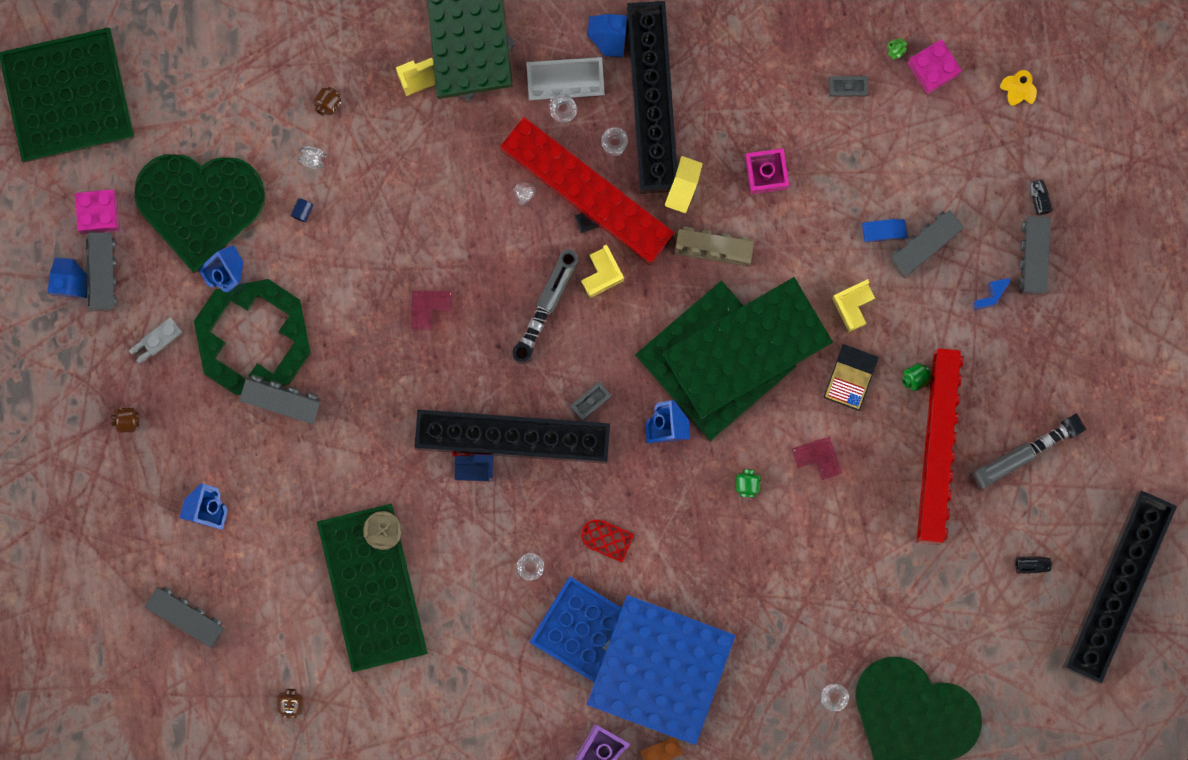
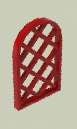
(626, 548)

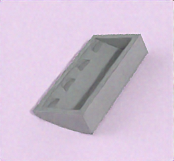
(569, 76)

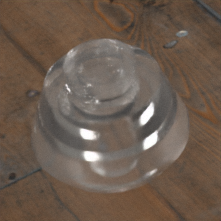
(524, 192)

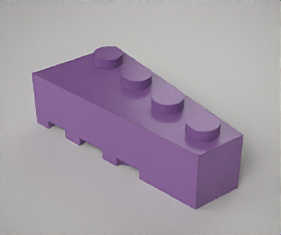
(601, 745)

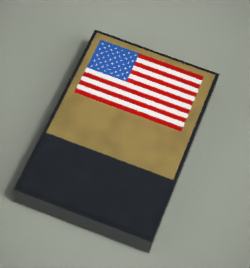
(850, 377)

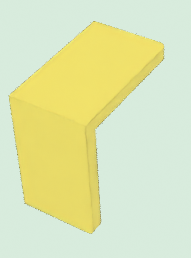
(416, 76)
(684, 184)
(607, 273)
(848, 304)

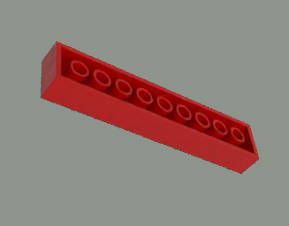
(587, 191)
(938, 446)

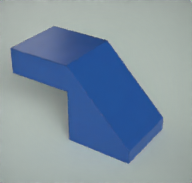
(884, 229)
(996, 289)

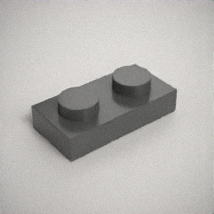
(848, 86)
(590, 401)

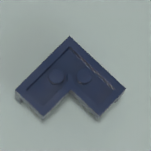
(474, 468)

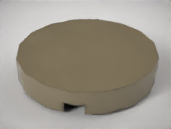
(382, 530)

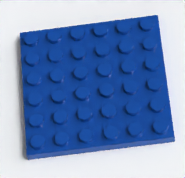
(661, 670)

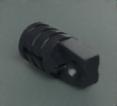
(1041, 197)
(1032, 564)

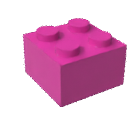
(934, 66)
(766, 171)
(97, 211)

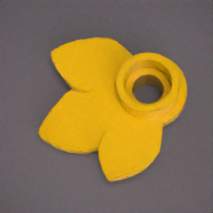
(1018, 91)

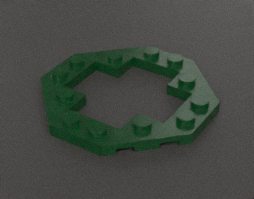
(244, 296)

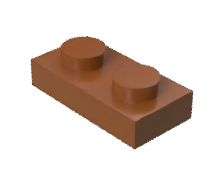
(662, 751)

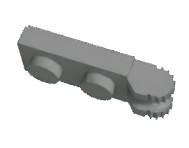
(157, 339)

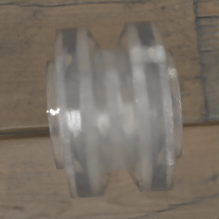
(567, 115)
(618, 133)
(311, 157)
(530, 557)
(843, 697)

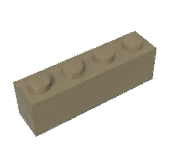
(714, 247)

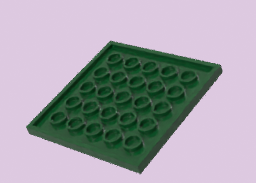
(66, 95)
(707, 310)

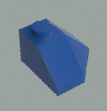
(608, 33)
(223, 269)
(67, 279)
(667, 424)
(204, 507)

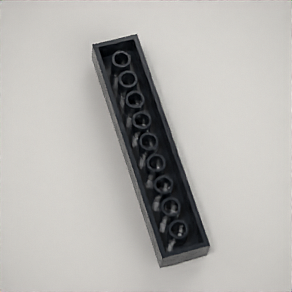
(652, 96)
(512, 436)
(1119, 587)

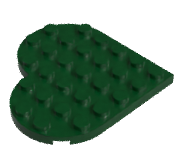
(199, 205)
(912, 717)

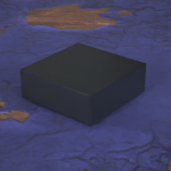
(585, 223)

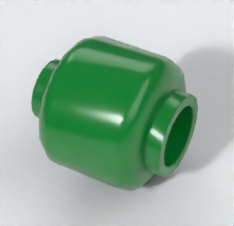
(916, 377)
(748, 483)

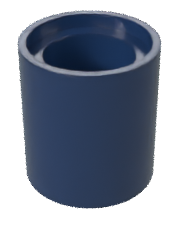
(302, 210)

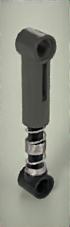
(546, 304)
(1026, 452)

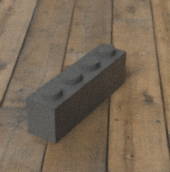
(927, 243)
(1035, 255)
(100, 271)
(280, 399)
(184, 617)

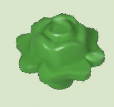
(897, 48)

